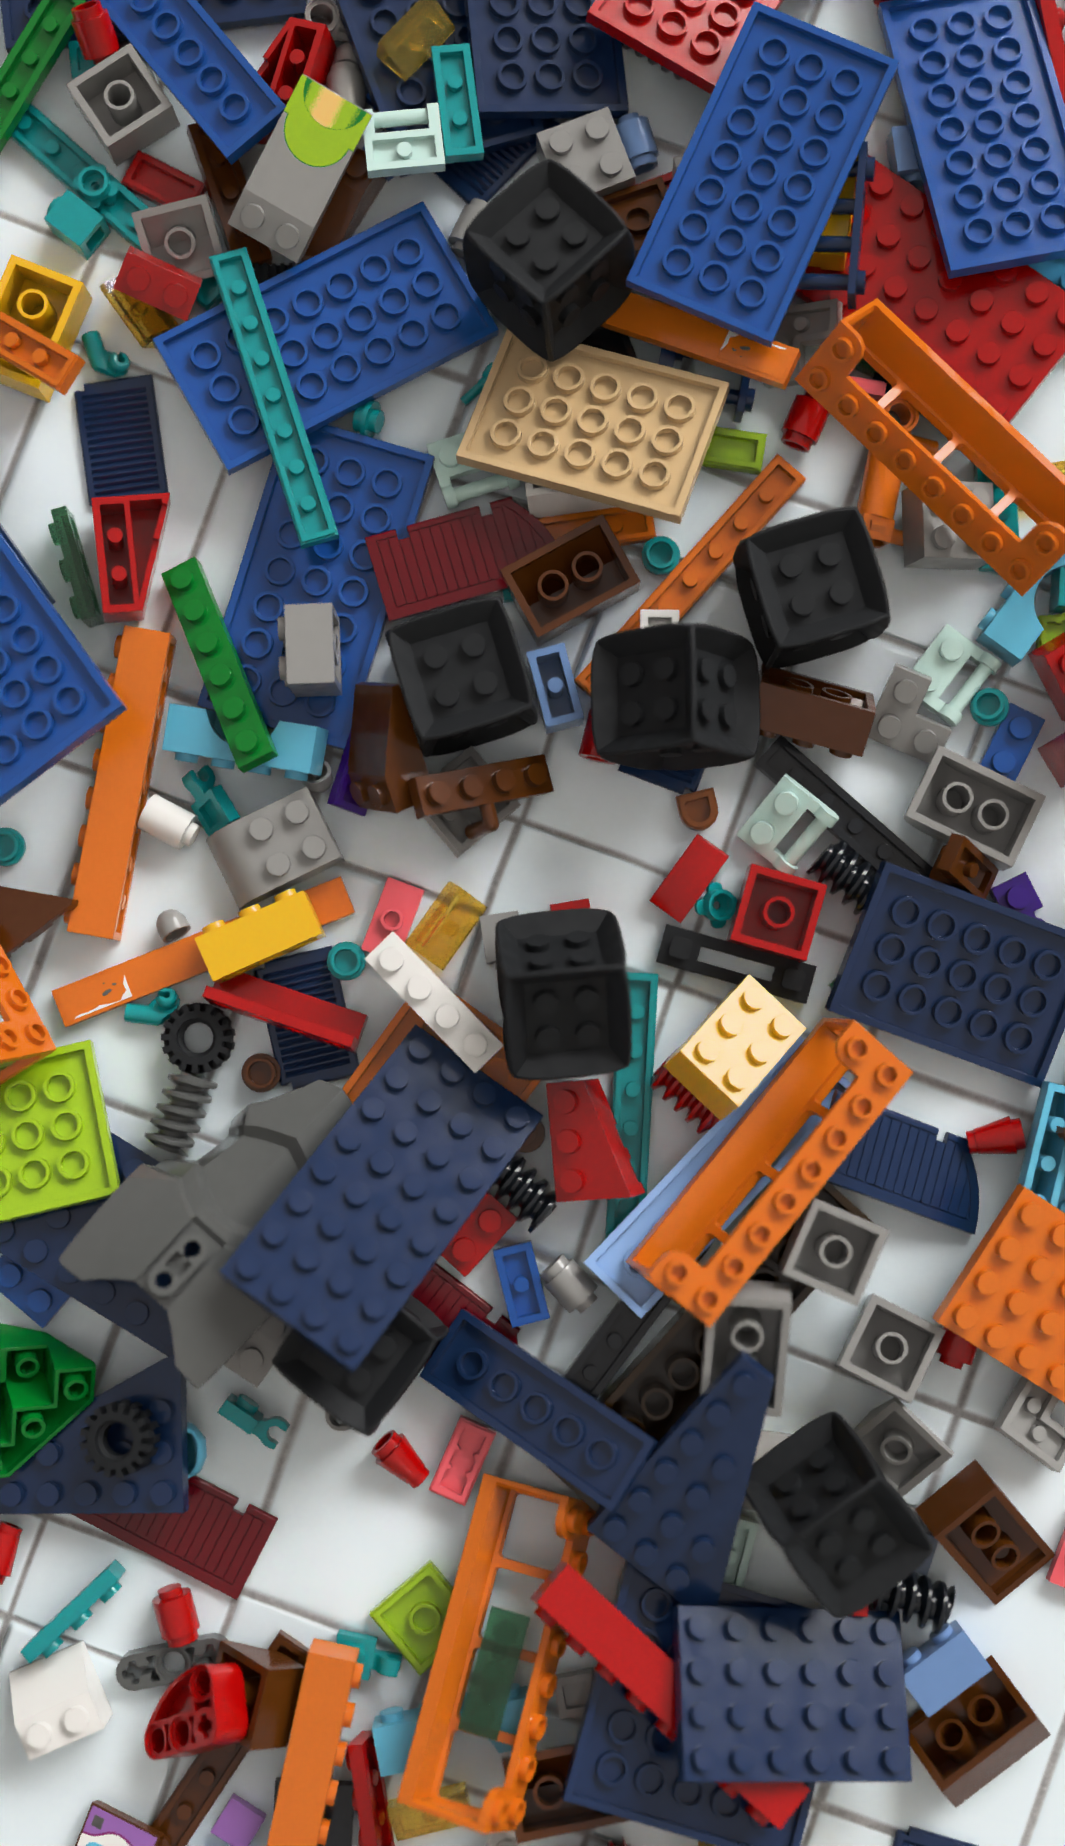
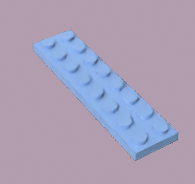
(609, 1258)

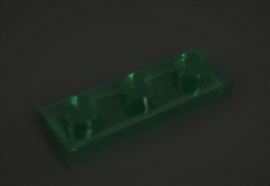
(75, 567)
(494, 1673)

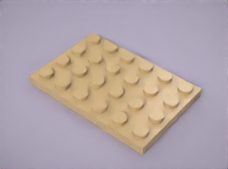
(595, 426)

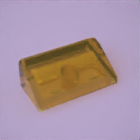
(411, 38)
(140, 318)
(446, 925)
(410, 1822)

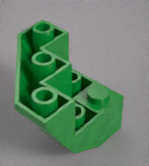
(40, 1392)

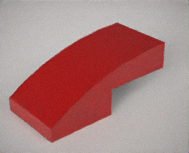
(689, 878)

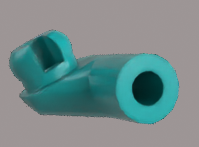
(102, 360)
(156, 1011)

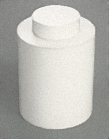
(168, 822)

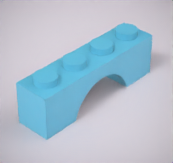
(1014, 625)
(198, 733)
(395, 1731)

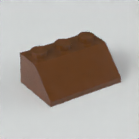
(570, 580)
(815, 712)
(975, 1735)
(545, 1810)

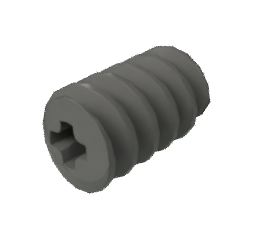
(180, 1112)

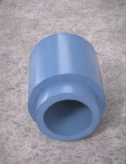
(638, 142)

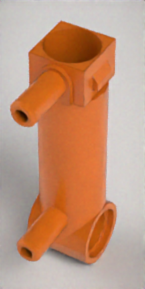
(881, 487)

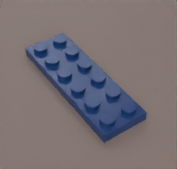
(200, 70)

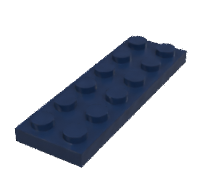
(539, 1410)

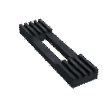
(682, 947)

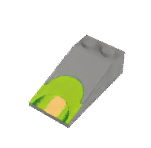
(300, 169)

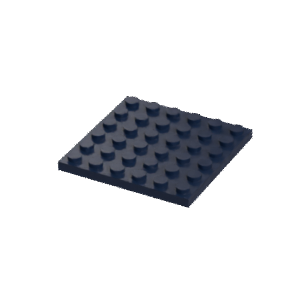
(632, 1768)

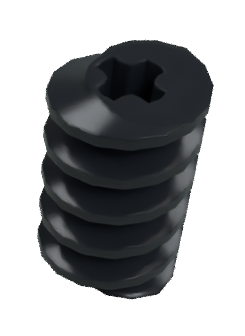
(844, 874)
(525, 1193)
(919, 1598)

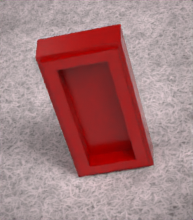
(160, 181)

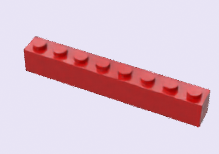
(645, 1672)

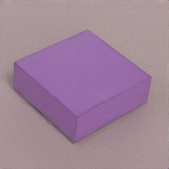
(238, 1822)

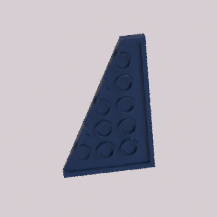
(63, 1483)
(692, 1489)

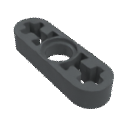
(144, 1655)

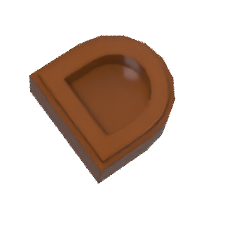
(697, 809)

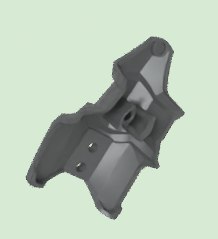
(208, 1203)

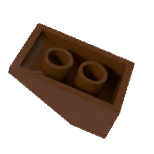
(347, 206)
(382, 748)
(984, 1532)

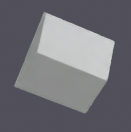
(180, 234)
(901, 1445)

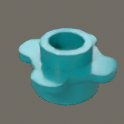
(95, 174)
(726, 908)

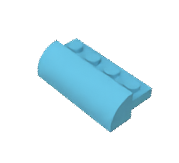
(1045, 1152)

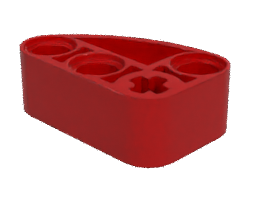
(199, 1712)

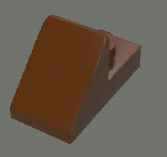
(964, 867)

